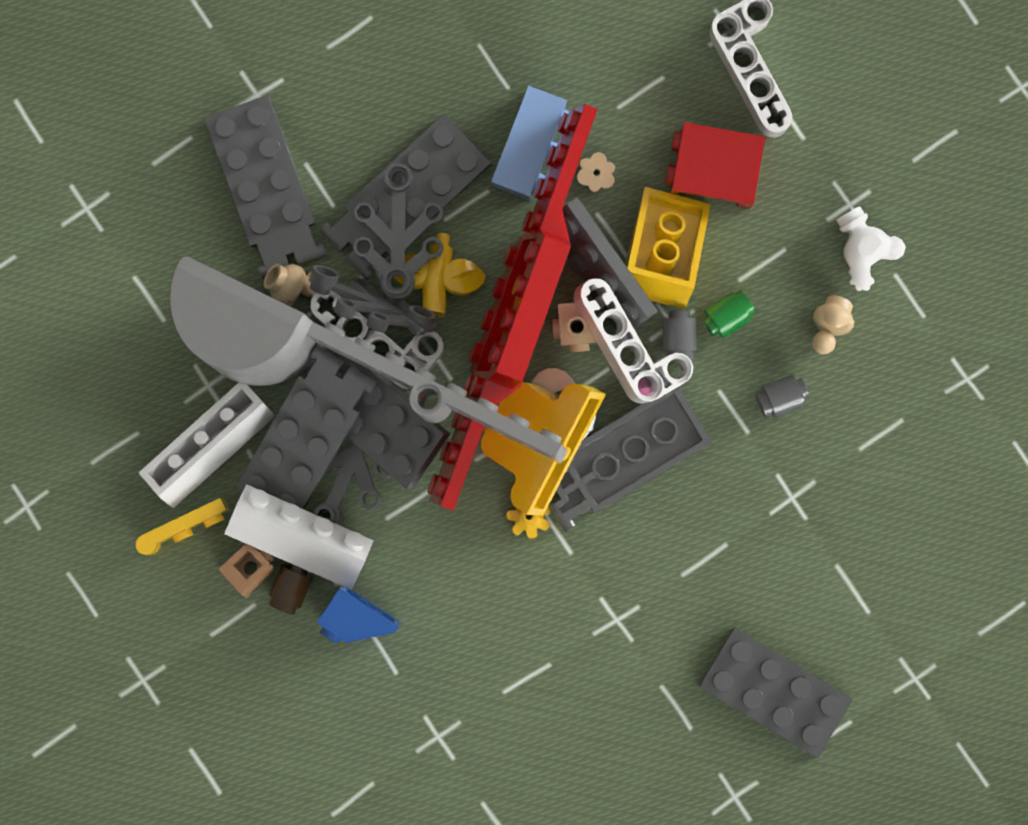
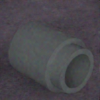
(680, 334)
(782, 396)

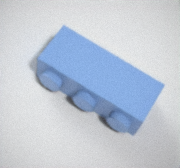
(529, 143)

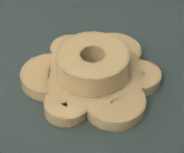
(599, 163)

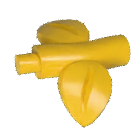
(442, 275)

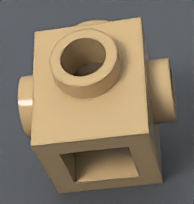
(562, 329)

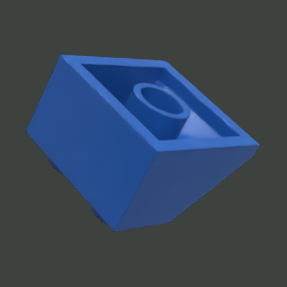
(354, 618)

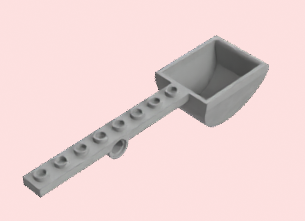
(270, 342)

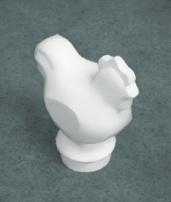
(866, 247)

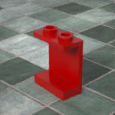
(716, 163)

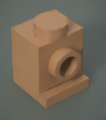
(235, 569)

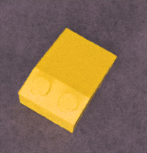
(667, 246)

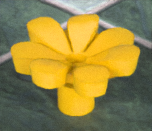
(530, 526)

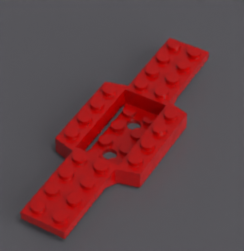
(519, 303)

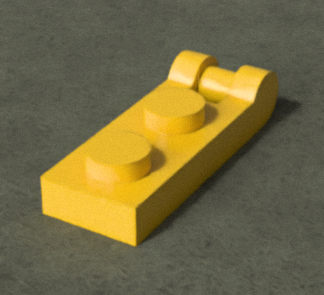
(181, 527)

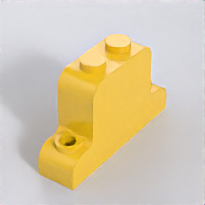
(563, 415)

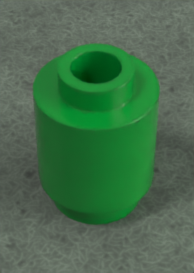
(728, 314)

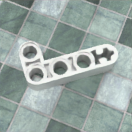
(757, 71)
(626, 337)
(409, 354)

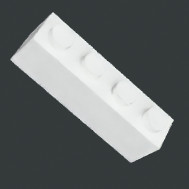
(206, 444)
(298, 537)

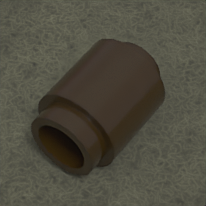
(290, 588)

